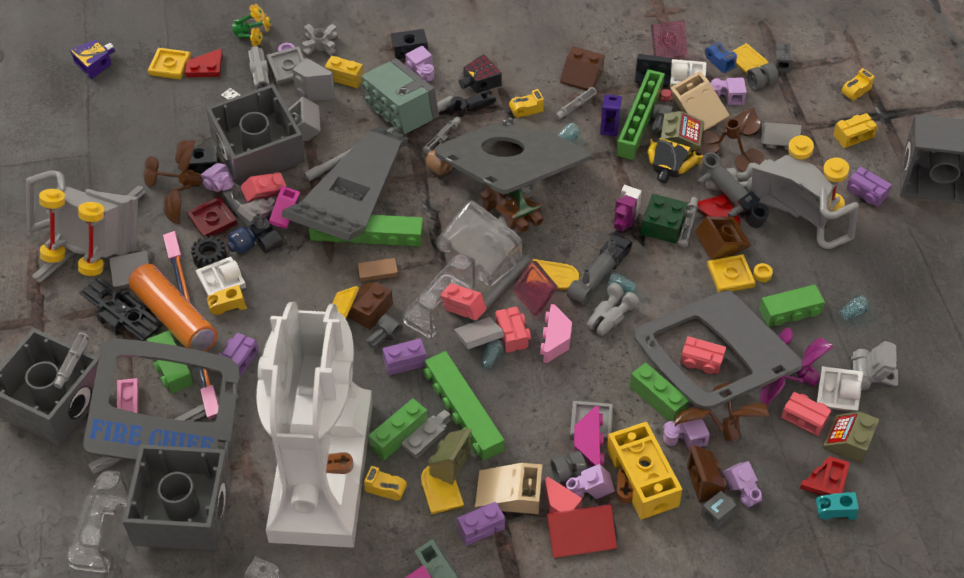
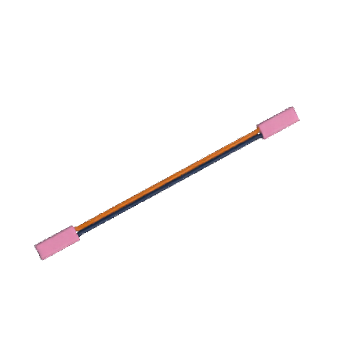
(208, 390)

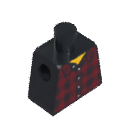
(481, 75)

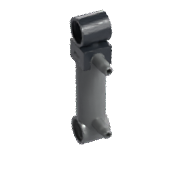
(744, 202)
(265, 235)
(609, 258)

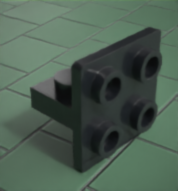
(654, 63)

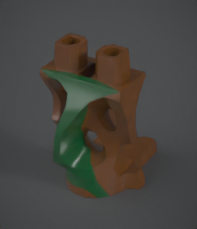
(516, 211)

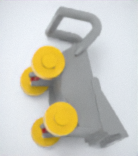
(804, 190)
(83, 223)

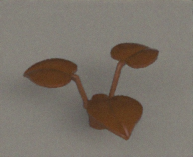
(744, 123)
(188, 178)
(730, 424)

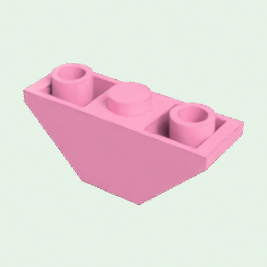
(556, 334)

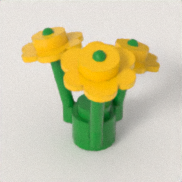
(241, 28)

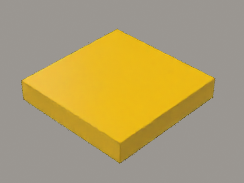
(169, 63)
(731, 273)

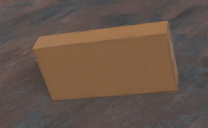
(377, 269)

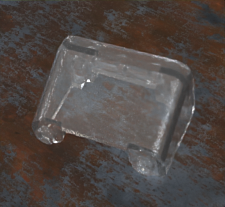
(484, 239)
(418, 314)
(103, 498)

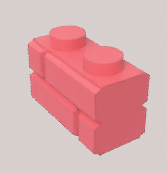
(262, 186)
(463, 301)
(512, 324)
(702, 355)
(806, 413)

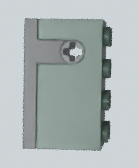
(400, 96)

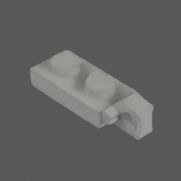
(259, 206)
(426, 434)

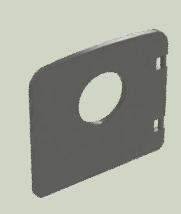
(542, 154)

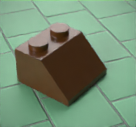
(582, 68)
(721, 237)
(370, 304)
(705, 473)

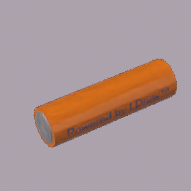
(172, 308)

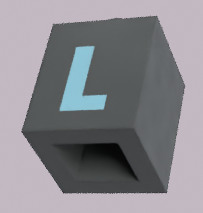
(718, 510)

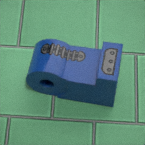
(720, 57)

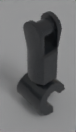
(471, 103)

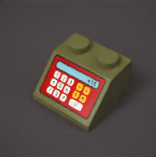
(683, 129)
(851, 435)

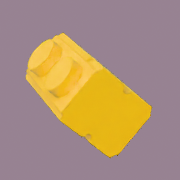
(345, 71)
(855, 130)

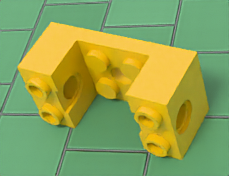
(654, 486)

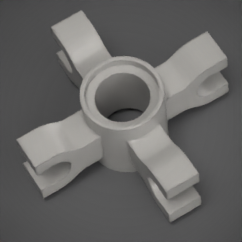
(319, 39)

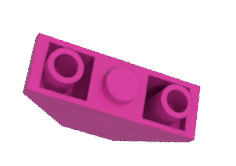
(284, 200)
(588, 439)

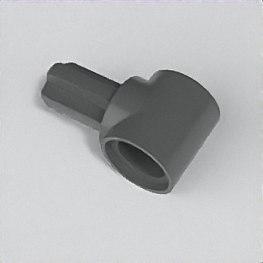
(658, 116)
(386, 328)

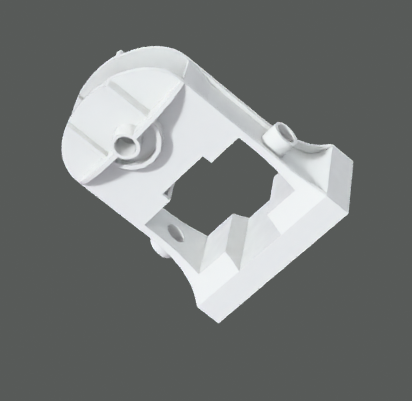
(312, 412)

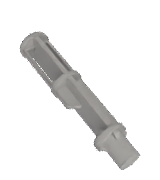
(579, 101)
(442, 135)
(687, 226)
(71, 359)

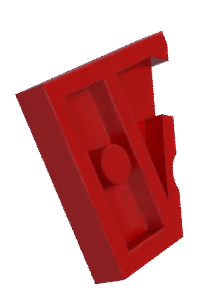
(205, 65)
(716, 207)
(827, 478)

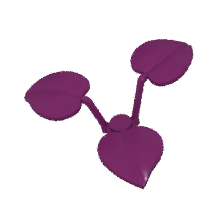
(806, 374)

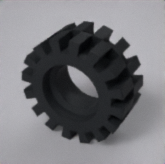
(208, 245)

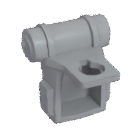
(876, 364)

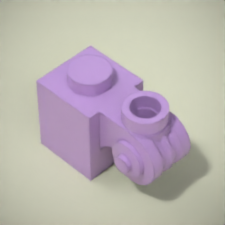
(421, 63)
(732, 88)
(218, 178)
(691, 432)
(743, 478)
(594, 480)

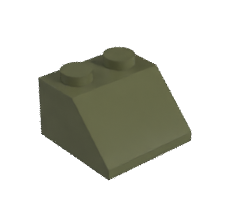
(451, 456)

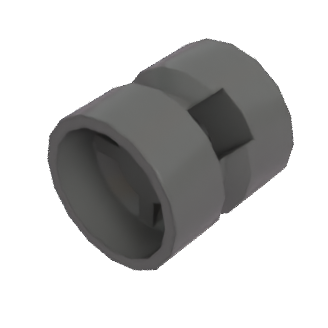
(762, 76)
(561, 468)

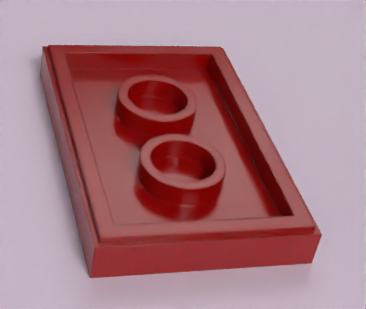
(581, 531)

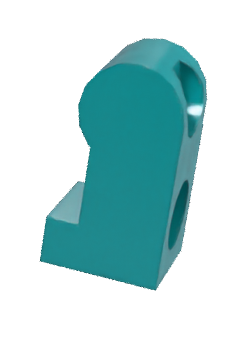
(837, 506)

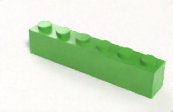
(640, 114)
(383, 230)
(464, 405)

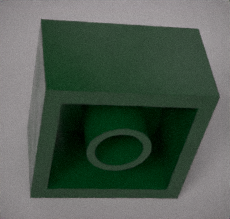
(664, 218)

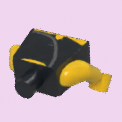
(671, 158)

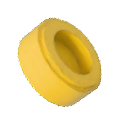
(762, 272)

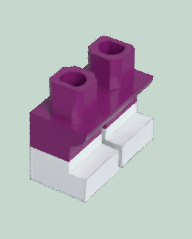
(627, 208)

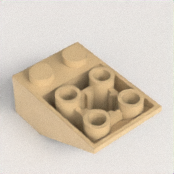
(699, 100)
(512, 487)

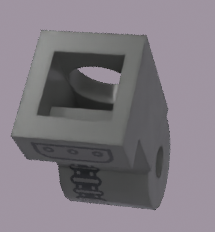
(783, 55)

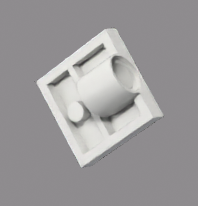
(683, 69)
(220, 276)
(840, 389)

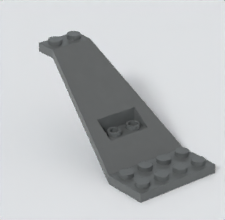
(350, 191)

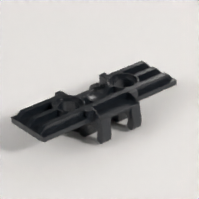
(117, 313)

